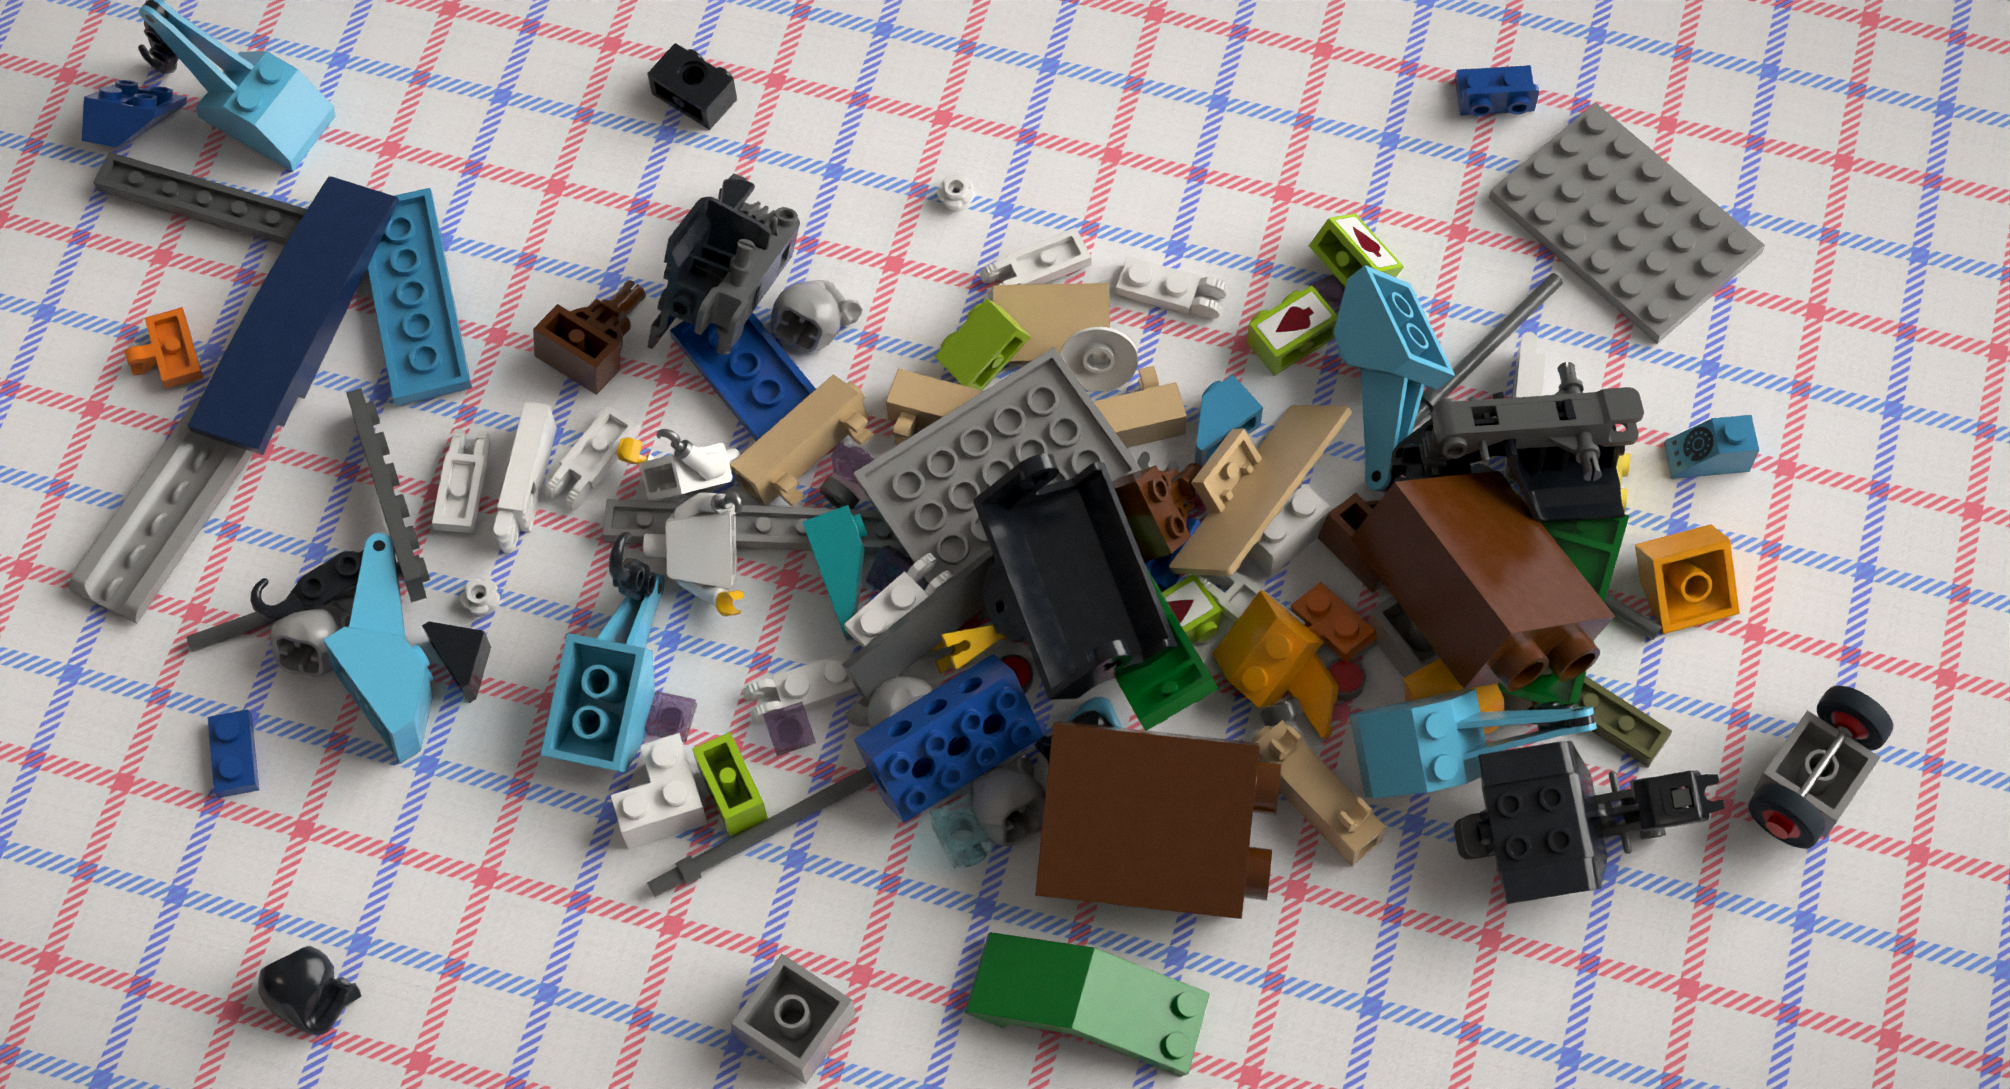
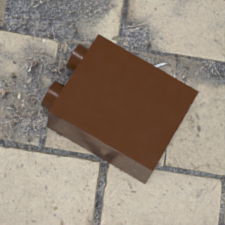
(1483, 580)
(1154, 820)

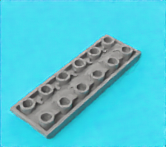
(158, 521)

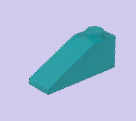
(840, 557)

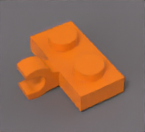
(169, 349)
(1334, 622)

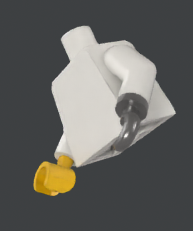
(683, 471)
(702, 548)

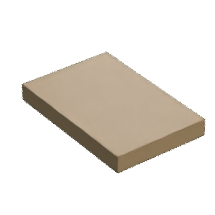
(1053, 313)

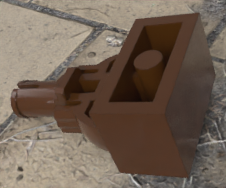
(587, 340)
(1156, 508)
(1336, 535)

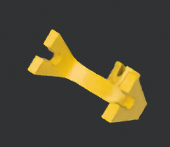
(965, 646)

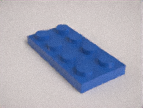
(753, 380)

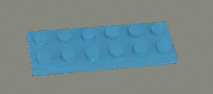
(417, 304)

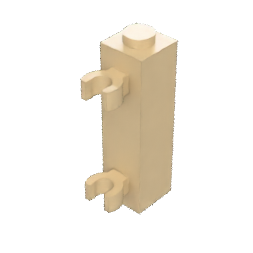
(922, 400)
(1146, 414)
(801, 440)
(1320, 794)

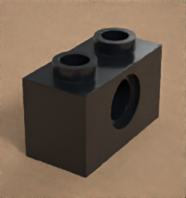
(704, 102)

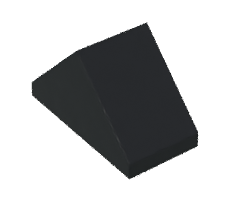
(462, 652)

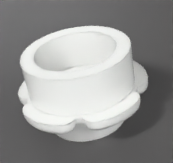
(956, 201)
(487, 603)

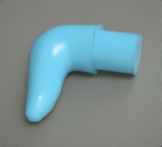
(1102, 706)

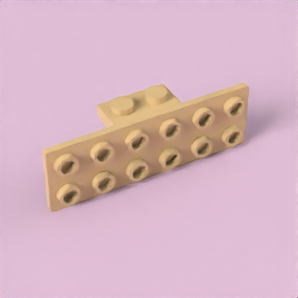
(1251, 485)

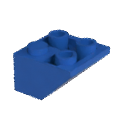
(125, 112)

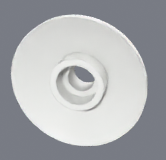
(1100, 370)

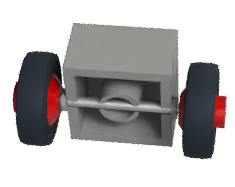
(1820, 767)

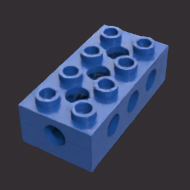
(948, 737)

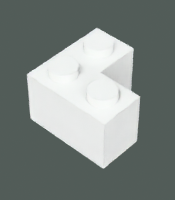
(665, 804)

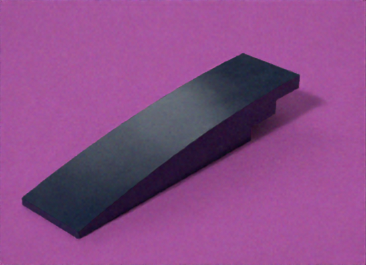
(294, 316)

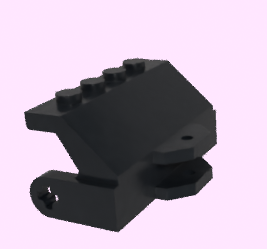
(1069, 577)

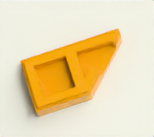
(1316, 694)

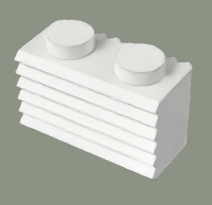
(1290, 530)

